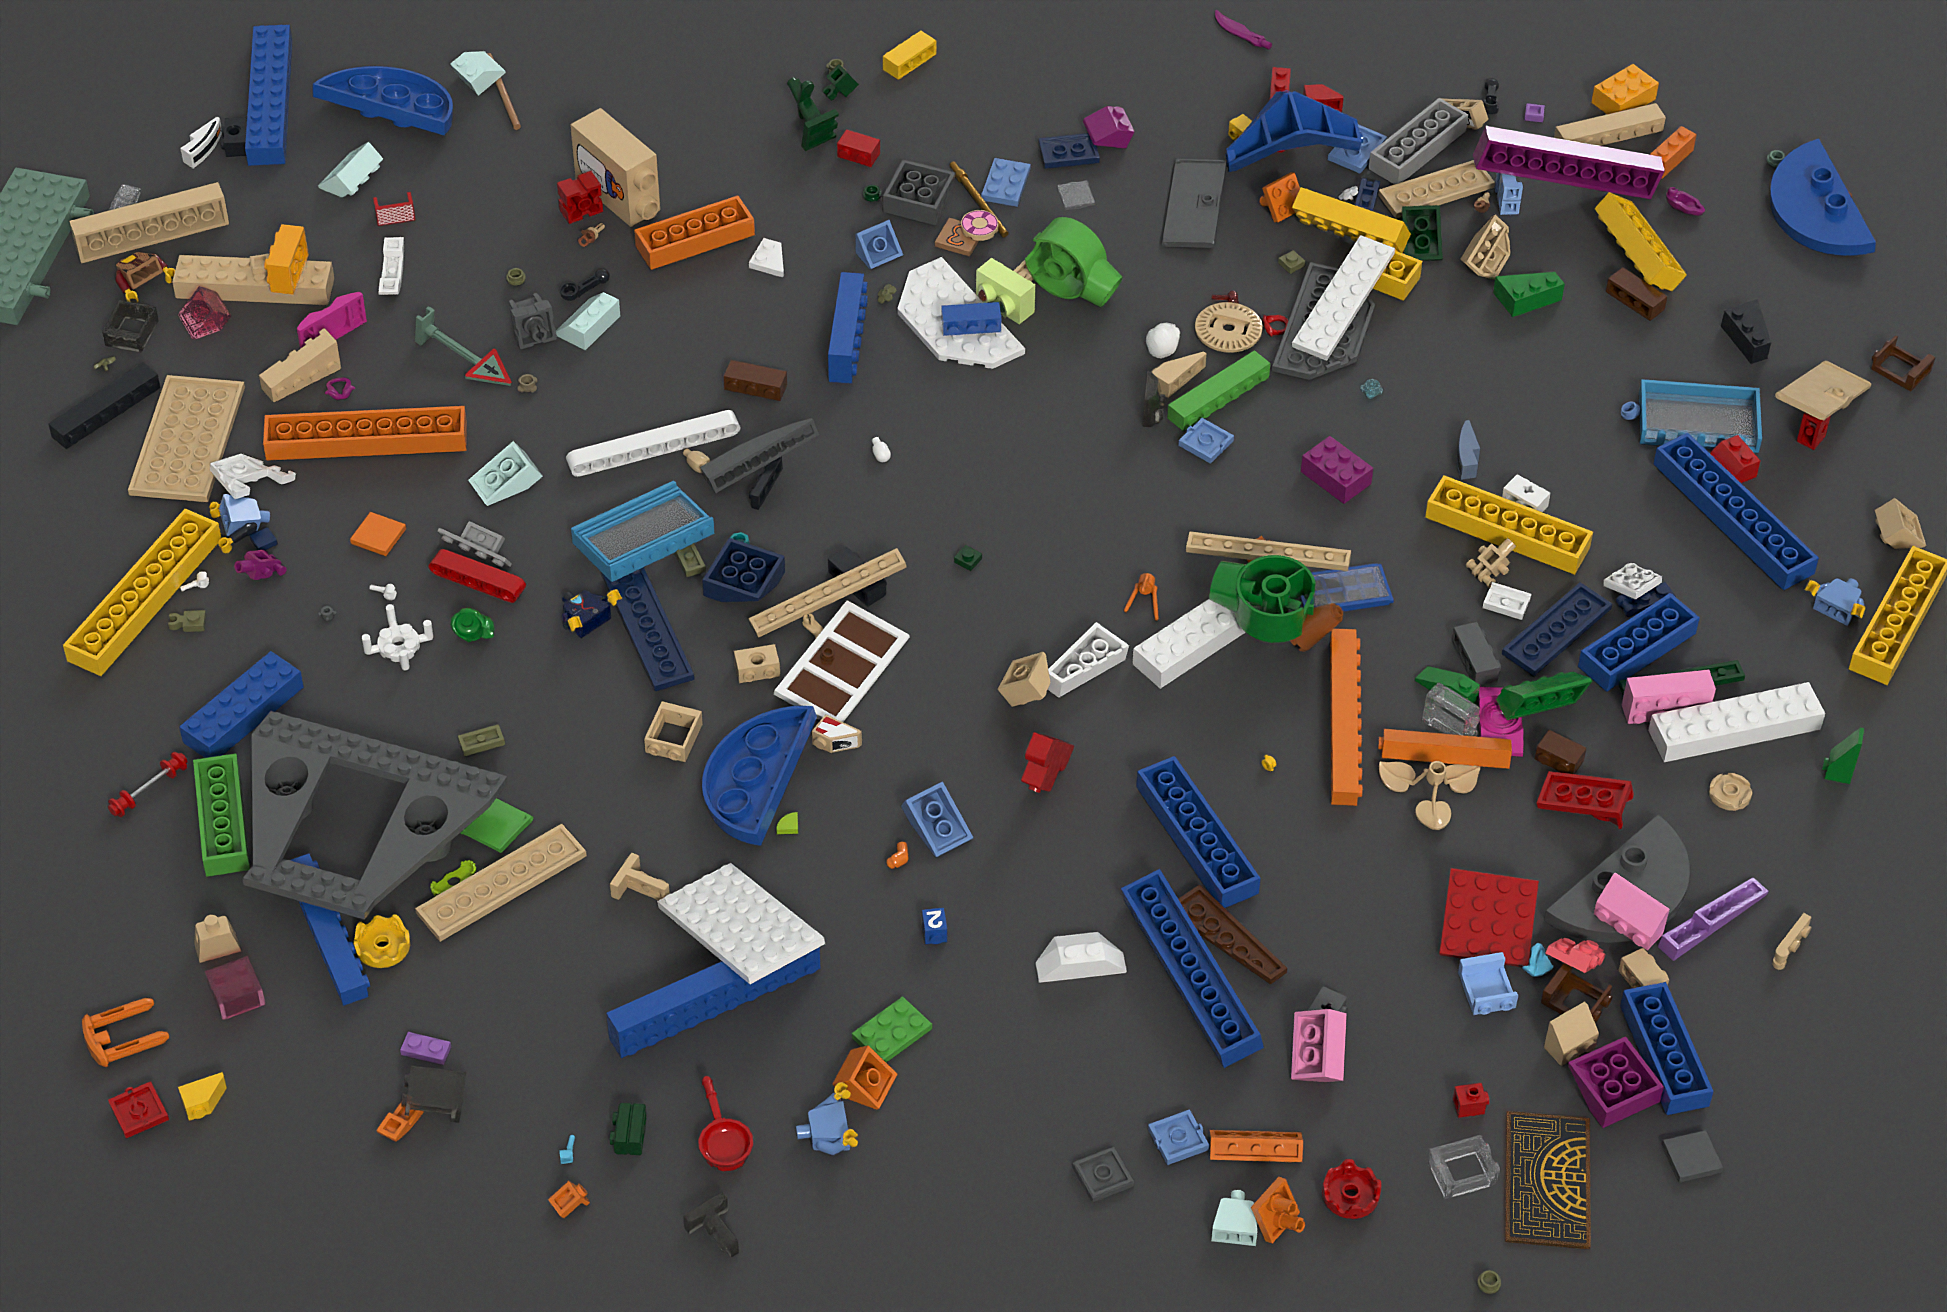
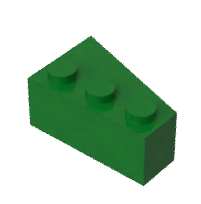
(1528, 291)

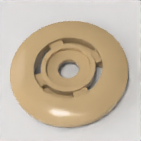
(1228, 314)

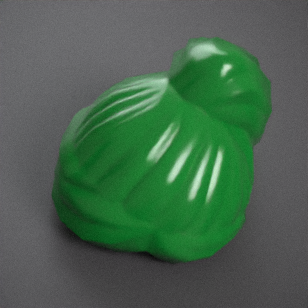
(472, 625)

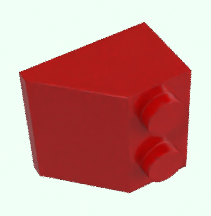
(1737, 458)

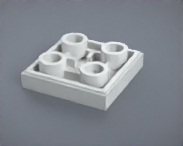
(1632, 580)

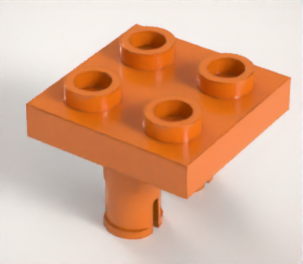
(1281, 196)
(1277, 1211)

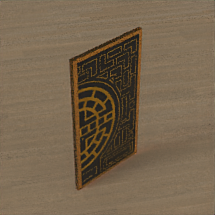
(1548, 1180)

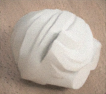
(1163, 340)

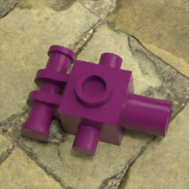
(259, 565)

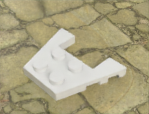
(240, 469)

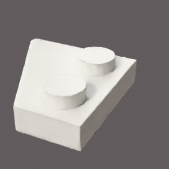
(768, 258)

